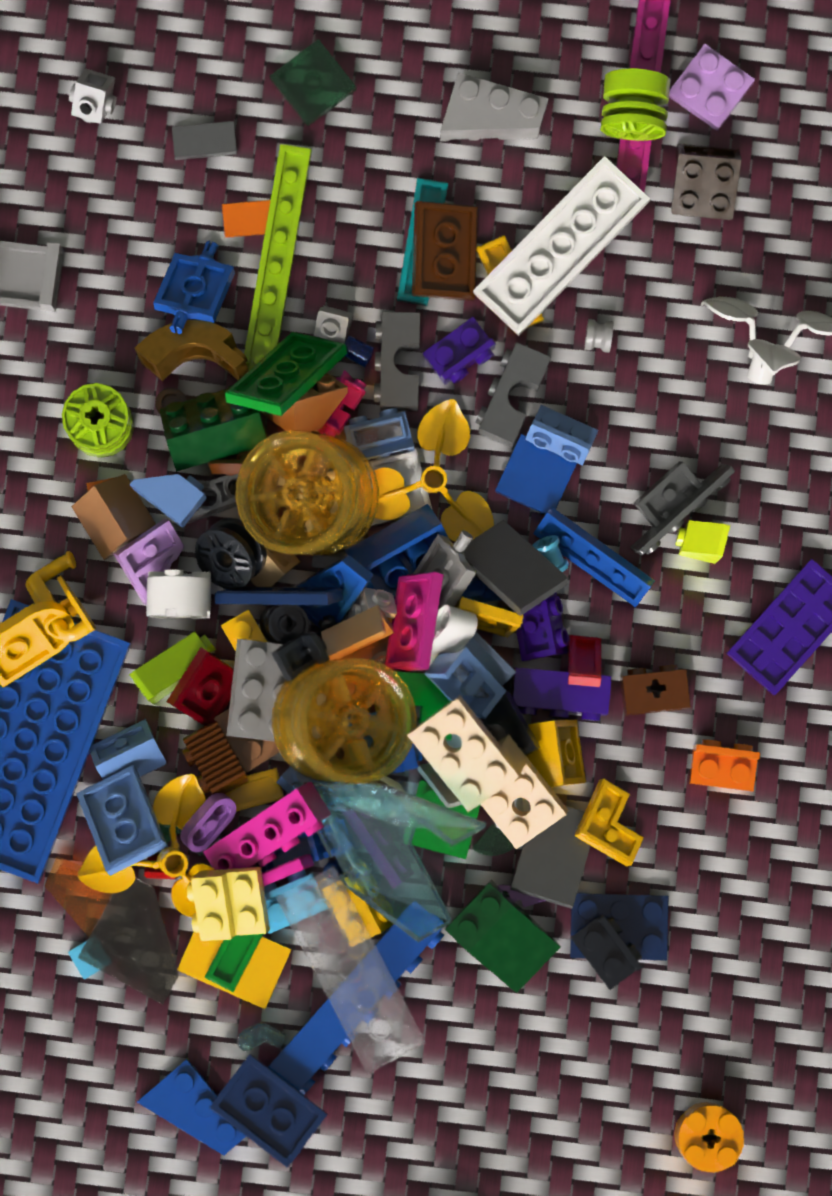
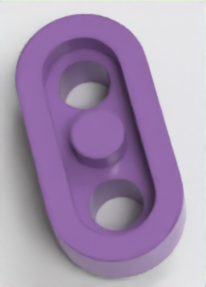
(208, 822)

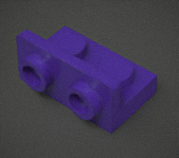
(460, 351)
(543, 630)

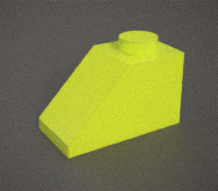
(702, 540)

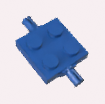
(194, 287)

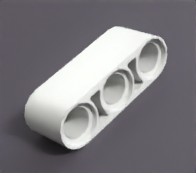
(452, 631)

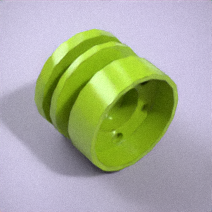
(635, 104)
(110, 433)

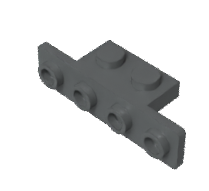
(673, 499)

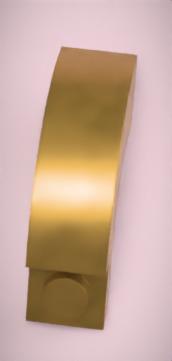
(165, 350)

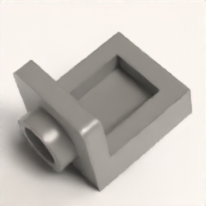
(333, 324)

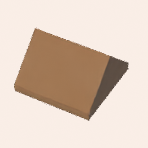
(112, 515)

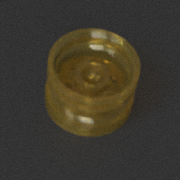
(260, 497)
(298, 712)

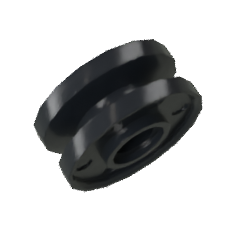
(230, 554)

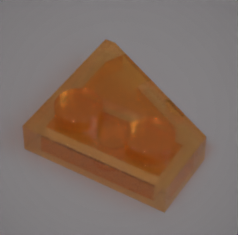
(78, 900)

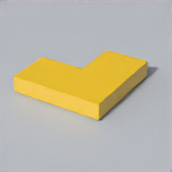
(601, 826)

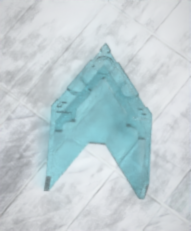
(372, 842)

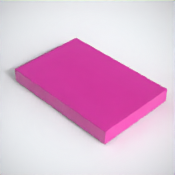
(415, 621)

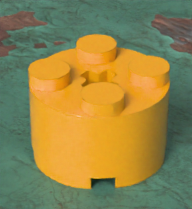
(721, 1151)

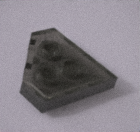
(133, 943)

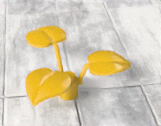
(448, 432)
(174, 807)

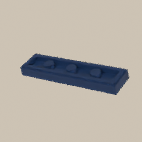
(280, 595)

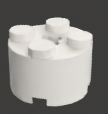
(178, 595)

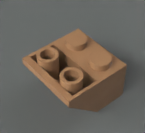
(313, 407)

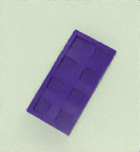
(787, 629)

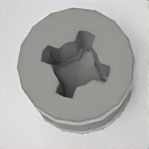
(598, 335)

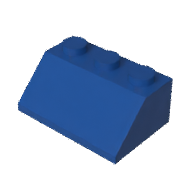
(397, 548)

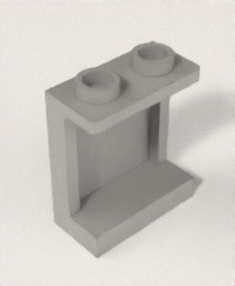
(30, 275)

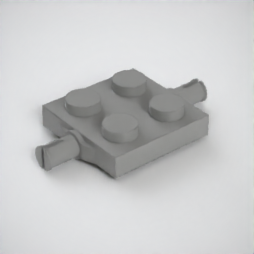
(451, 562)

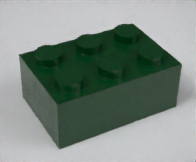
(209, 429)

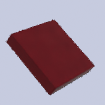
(203, 688)

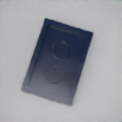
(639, 916)
(268, 1110)

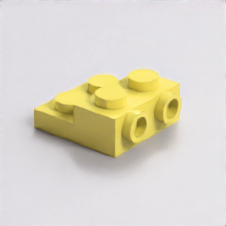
(228, 903)

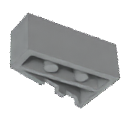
(491, 110)

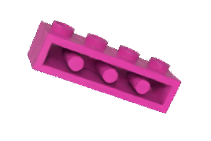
(270, 831)

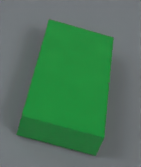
(232, 960)

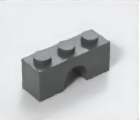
(398, 333)
(522, 369)

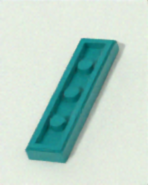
(425, 191)

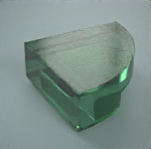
(493, 843)

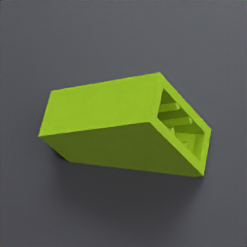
(163, 672)

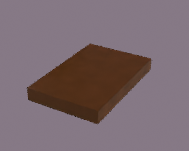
(444, 251)

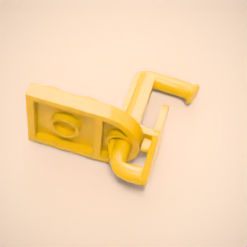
(42, 627)

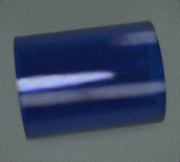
(358, 351)

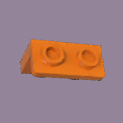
(724, 766)

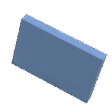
(121, 820)

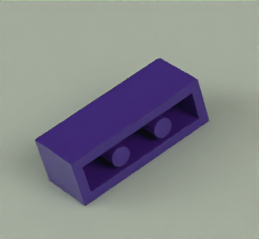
(551, 692)

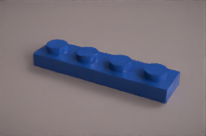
(595, 557)

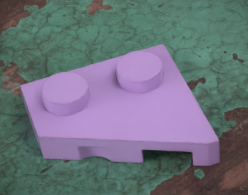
(148, 553)

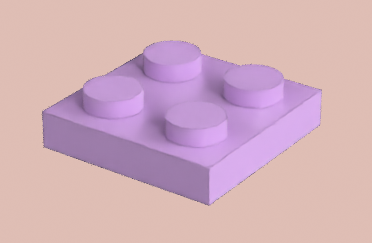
(711, 87)

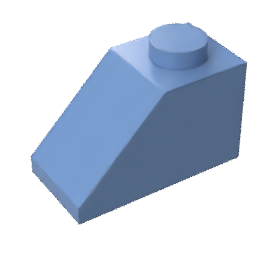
(172, 495)

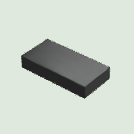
(204, 140)

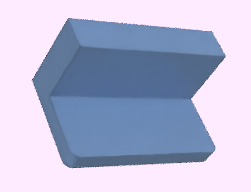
(127, 748)

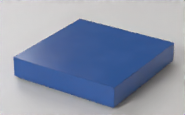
(535, 477)

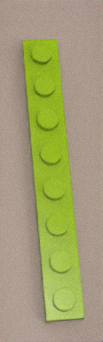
(277, 252)

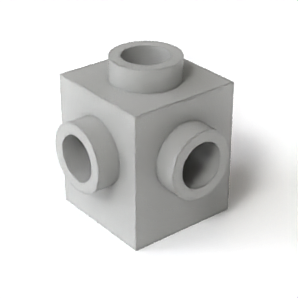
(93, 96)

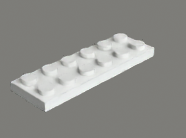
(561, 245)

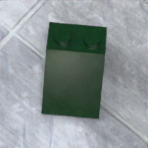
(502, 936)

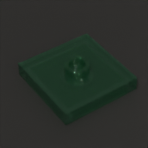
(313, 83)

